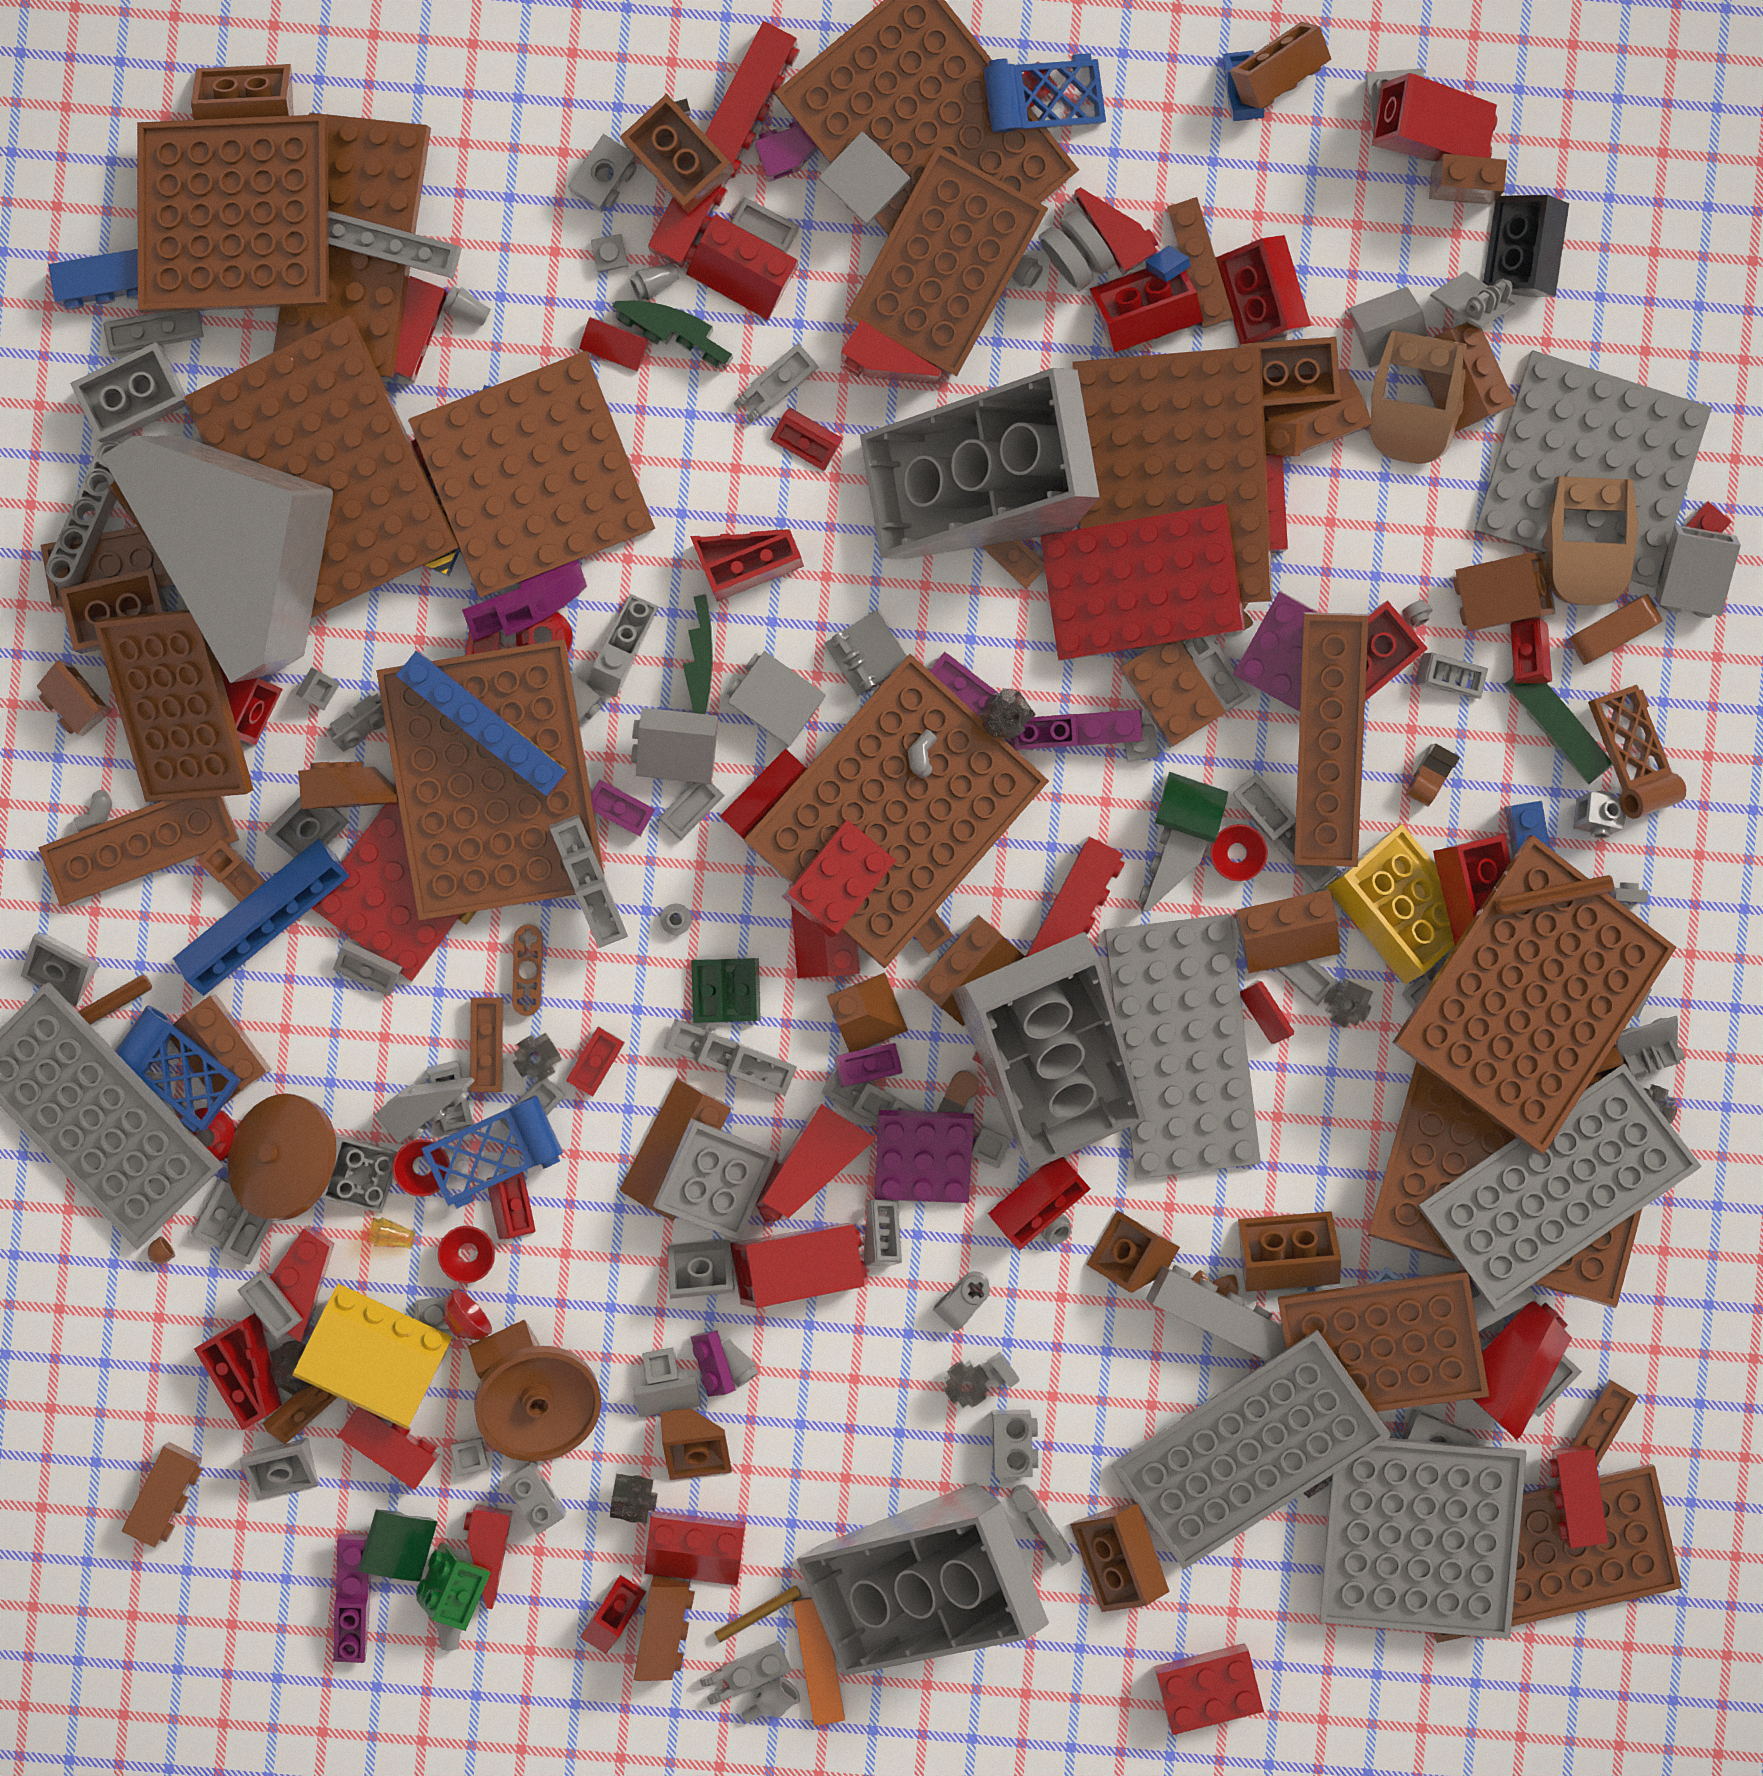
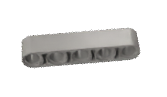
(88, 530)

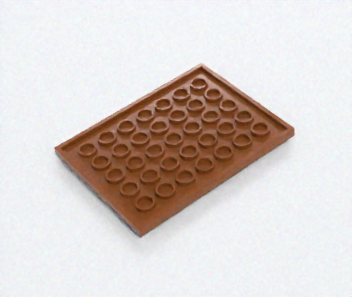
(914, 84)
(329, 420)
(1183, 438)
(467, 818)
(927, 824)
(1534, 998)
(1442, 1140)

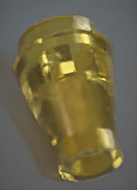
(389, 1234)

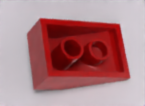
(882, 358)

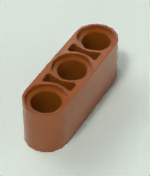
(1615, 629)

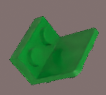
(451, 1588)

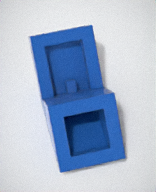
(1238, 110)

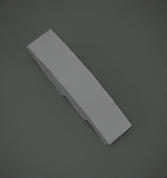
(1279, 827)
(588, 881)
(730, 1057)
(863, 1098)

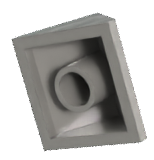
(1380, 316)
(301, 827)
(60, 965)
(700, 1269)
(280, 1469)

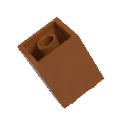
(1504, 591)

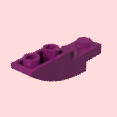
(528, 605)
(1081, 730)
(351, 1601)

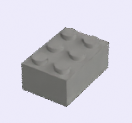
(129, 393)

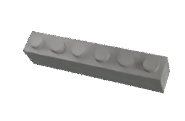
(1217, 1313)

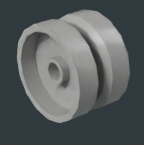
(1076, 250)

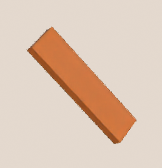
(818, 1664)

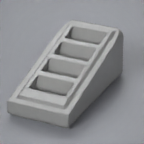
(1427, 667)
(458, 1122)
(892, 1243)

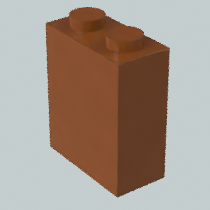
(1467, 179)

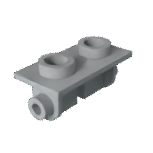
(349, 732)

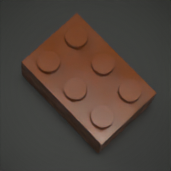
(677, 153)
(1172, 691)

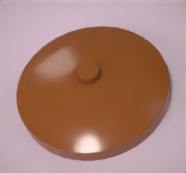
(282, 1157)
(537, 1403)

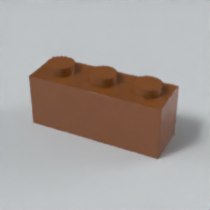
(1281, 65)
(163, 1495)

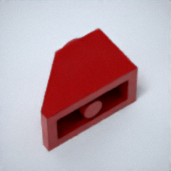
(613, 1614)

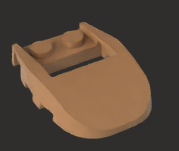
(1413, 430)
(1590, 570)

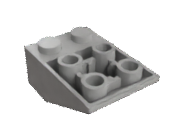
(360, 1174)

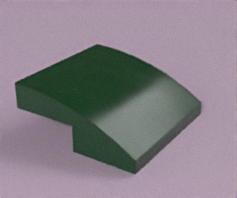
(1191, 807)
(725, 990)
(397, 1545)

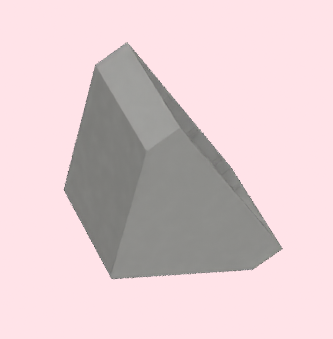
(983, 469)
(234, 542)
(1053, 1050)
(924, 1584)

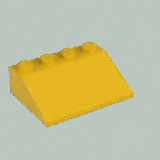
(1397, 904)
(372, 1356)

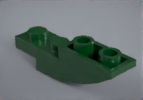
(663, 322)

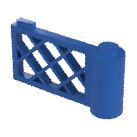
(1008, 101)
(149, 1039)
(531, 1132)

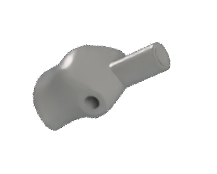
(772, 1699)

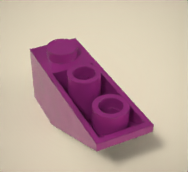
(784, 151)

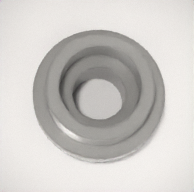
(1417, 613)
(676, 929)
(1058, 1230)

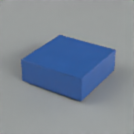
(1167, 263)

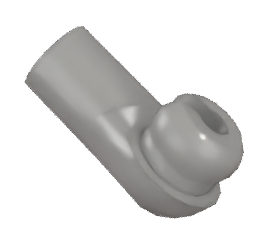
(918, 754)
(98, 811)

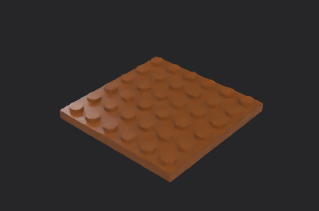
(233, 213)
(531, 474)

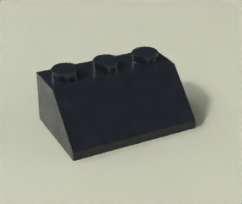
(1527, 243)

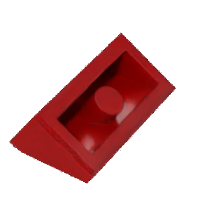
(613, 344)
(806, 439)
(1531, 651)
(1266, 1012)
(511, 1207)

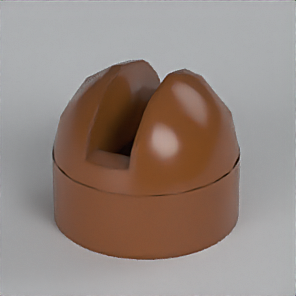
(160, 1251)

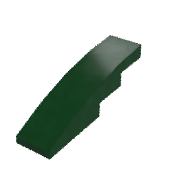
(699, 672)
(1561, 728)

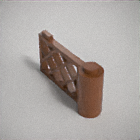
(1646, 792)

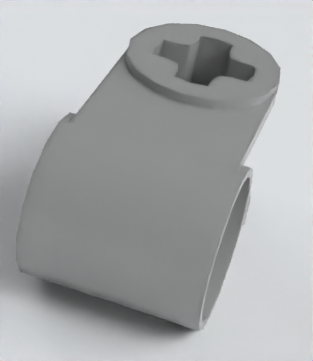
(959, 1304)

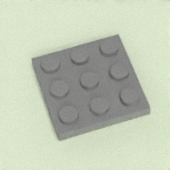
(715, 1179)

